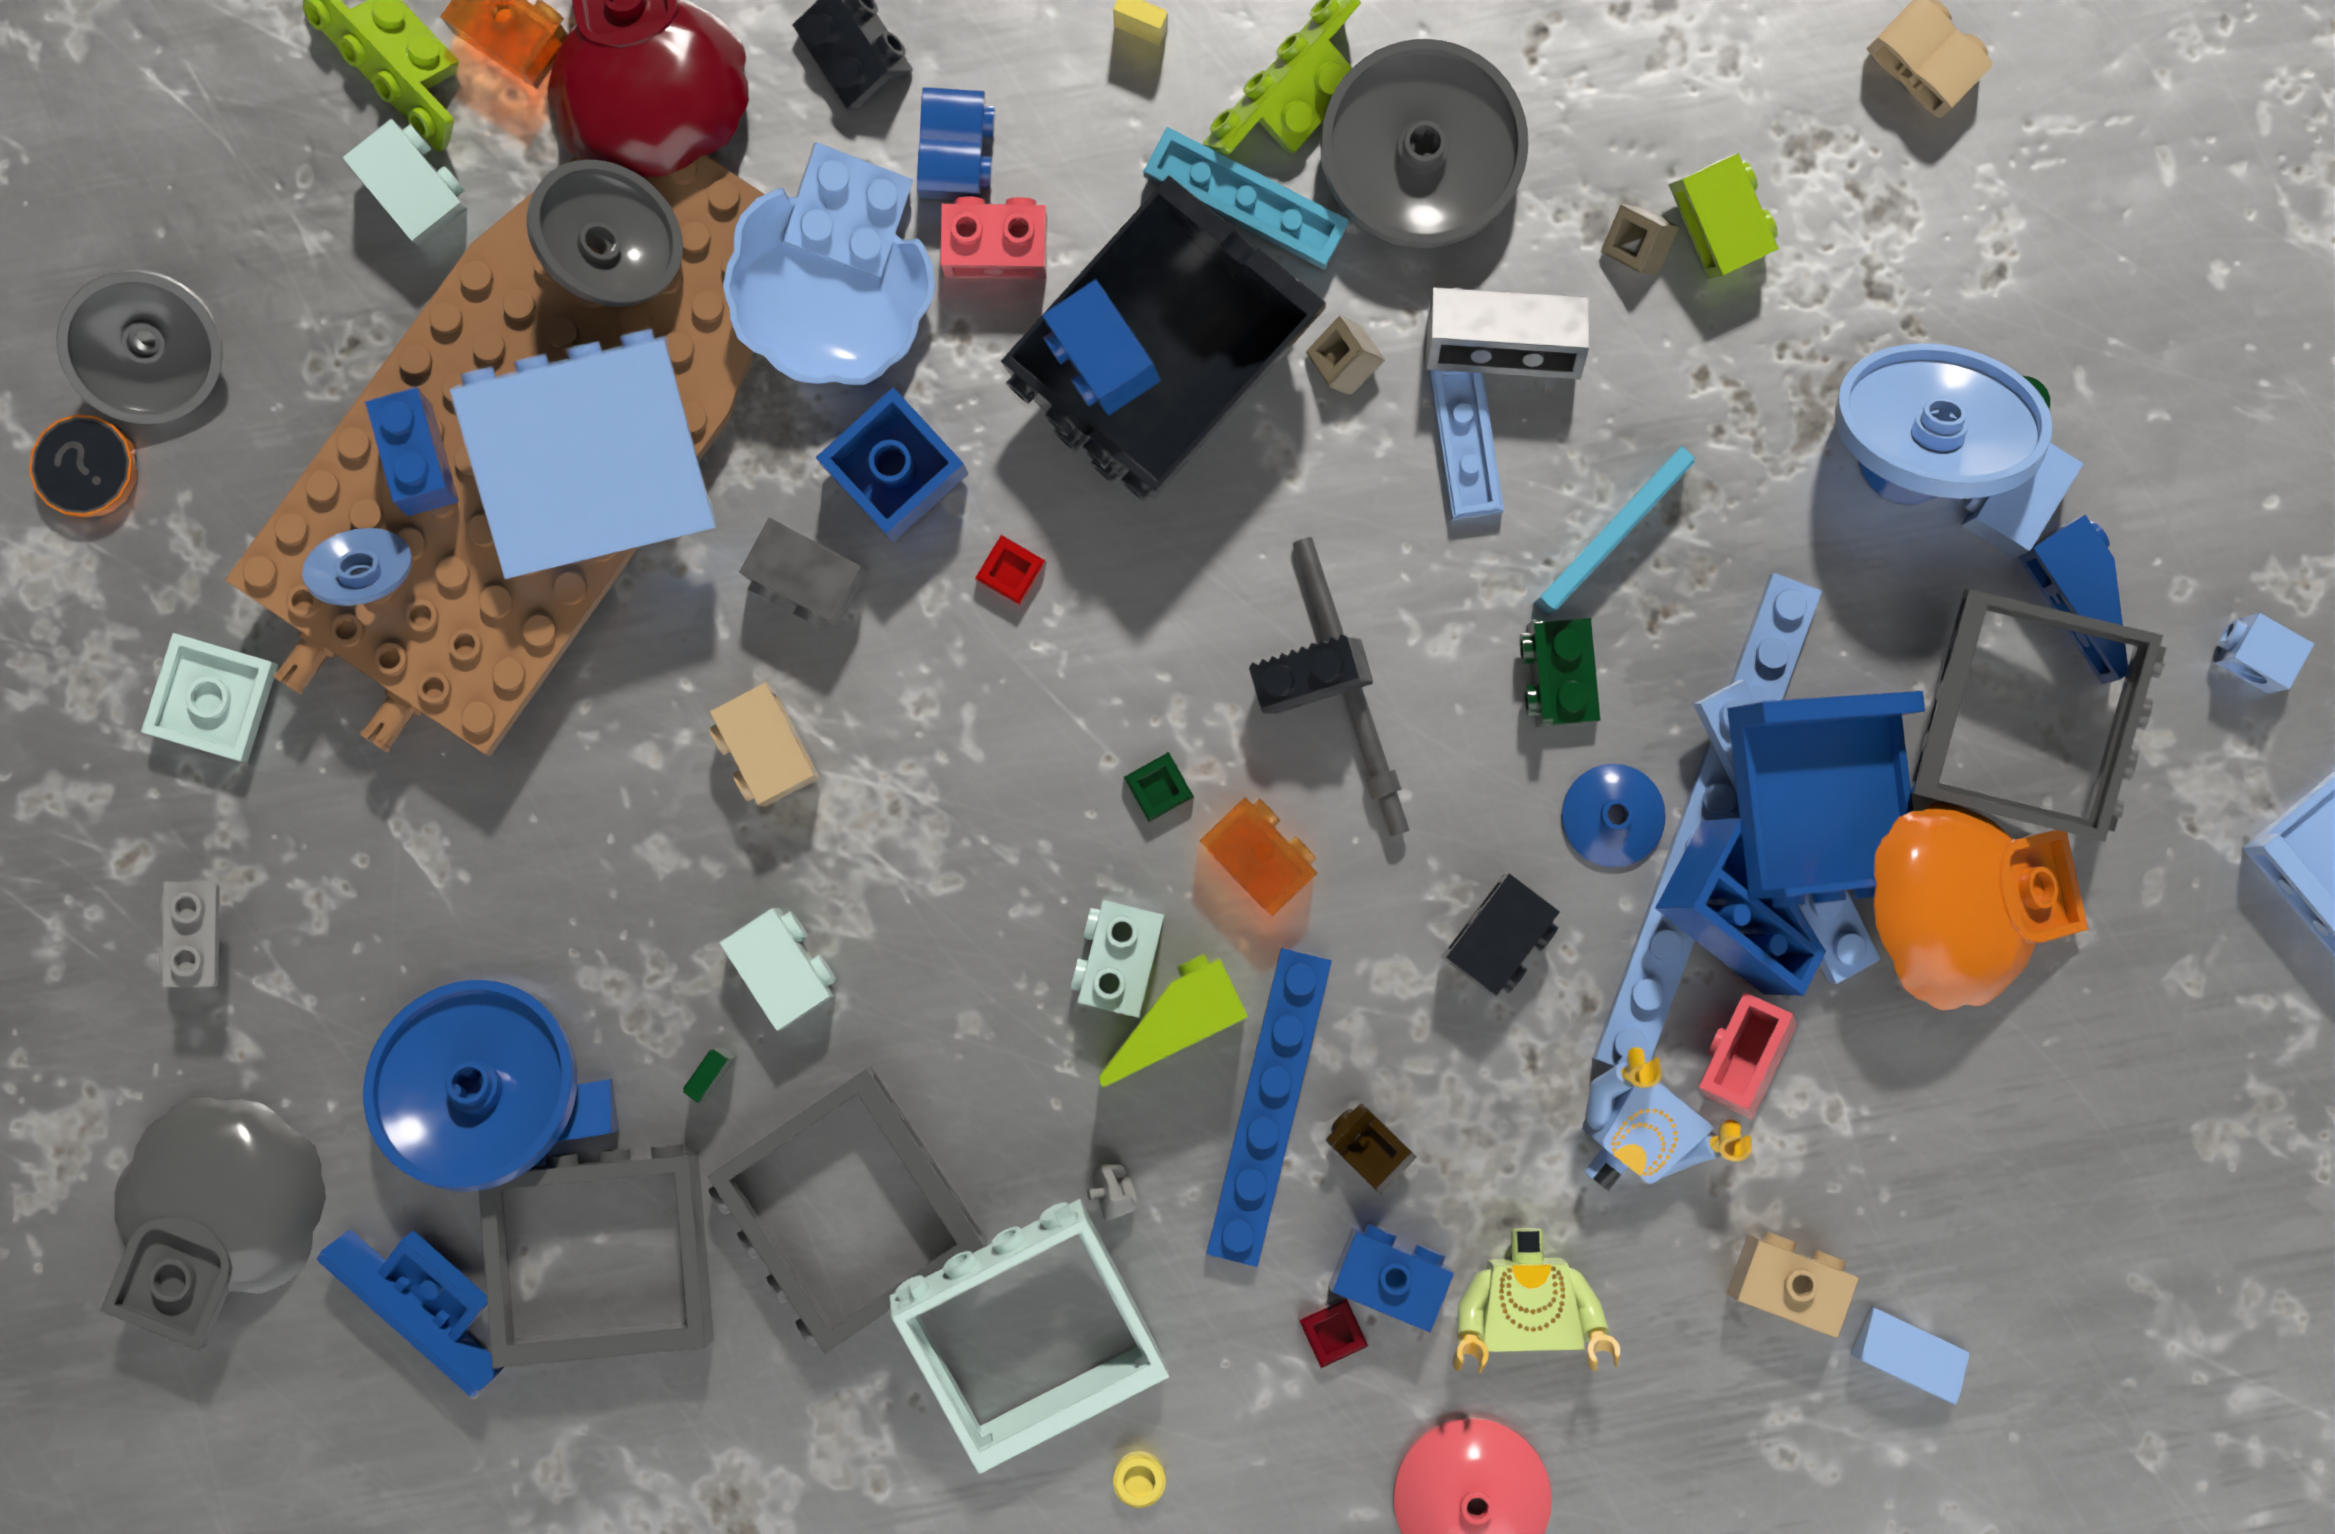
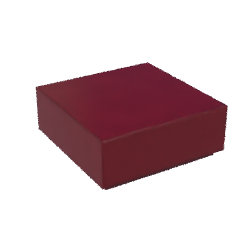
(1333, 1332)

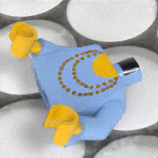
(1649, 1126)

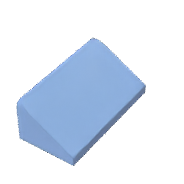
(1912, 1355)

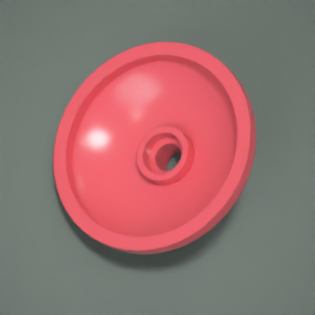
(1468, 1462)

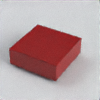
(1010, 570)

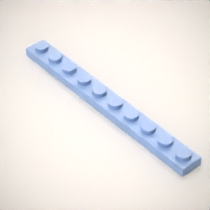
(1660, 945)

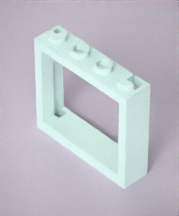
(1059, 1407)

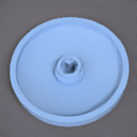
(1943, 420)

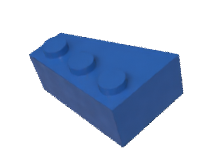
(1712, 905)

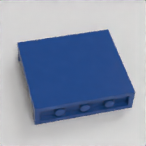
(1819, 791)

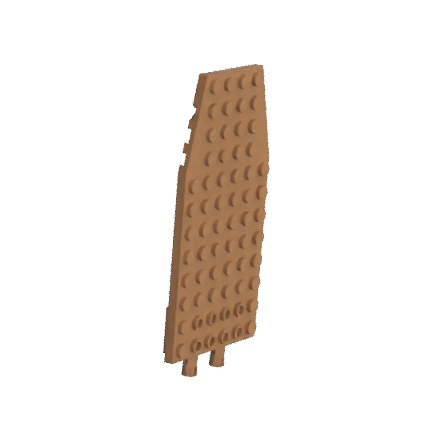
(456, 630)

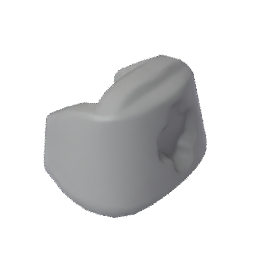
(1113, 1190)

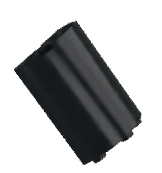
(1205, 315)

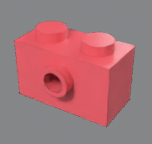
(1747, 1055)

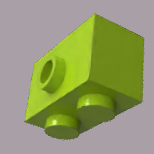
(1725, 215)

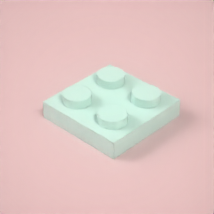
(209, 698)

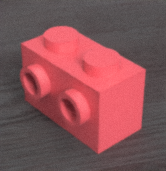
(994, 239)

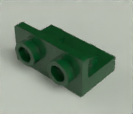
(1561, 672)

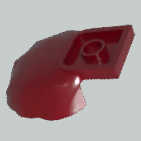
(647, 84)

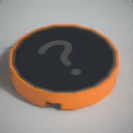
(83, 466)

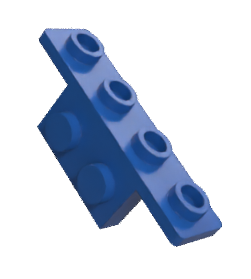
(420, 1300)

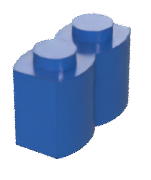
(953, 144)

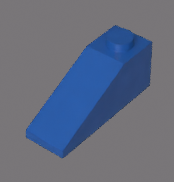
(2081, 579)

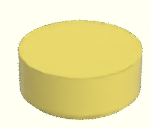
(1139, 1479)

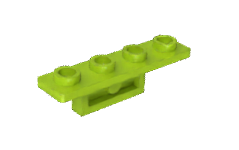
(394, 55)
(1294, 89)

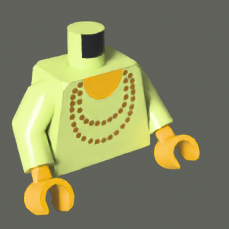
(1530, 1307)

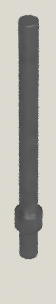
(1382, 782)

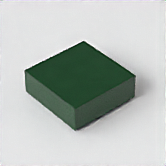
(1158, 787)
(708, 1074)

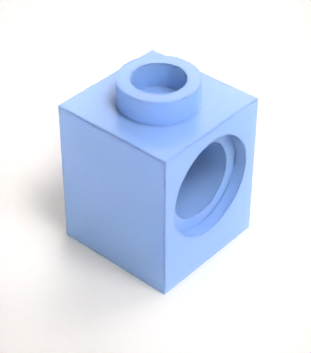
(2262, 652)

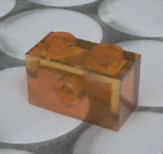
(510, 33)
(1259, 855)

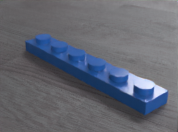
(1268, 1107)

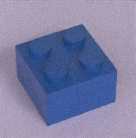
(892, 465)

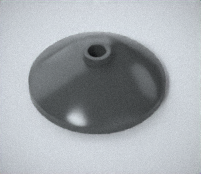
(618, 216)
(119, 372)

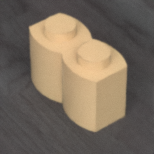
(1931, 55)

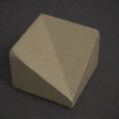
(1639, 239)
(1345, 355)

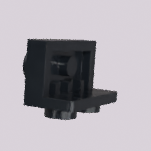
(852, 47)

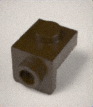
(1369, 1147)

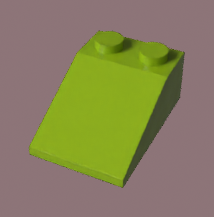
(1183, 1014)

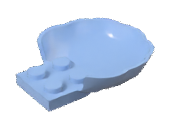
(825, 276)

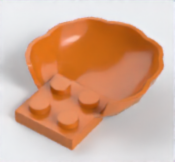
(1969, 902)

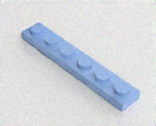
(1835, 922)

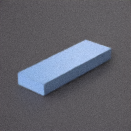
(1466, 444)

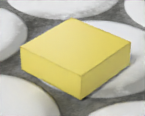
(1141, 19)

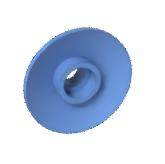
(357, 566)

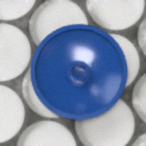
(470, 1085)

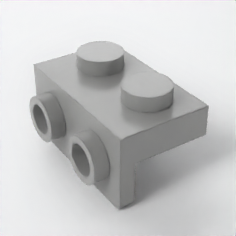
(190, 933)

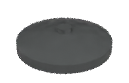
(1424, 143)

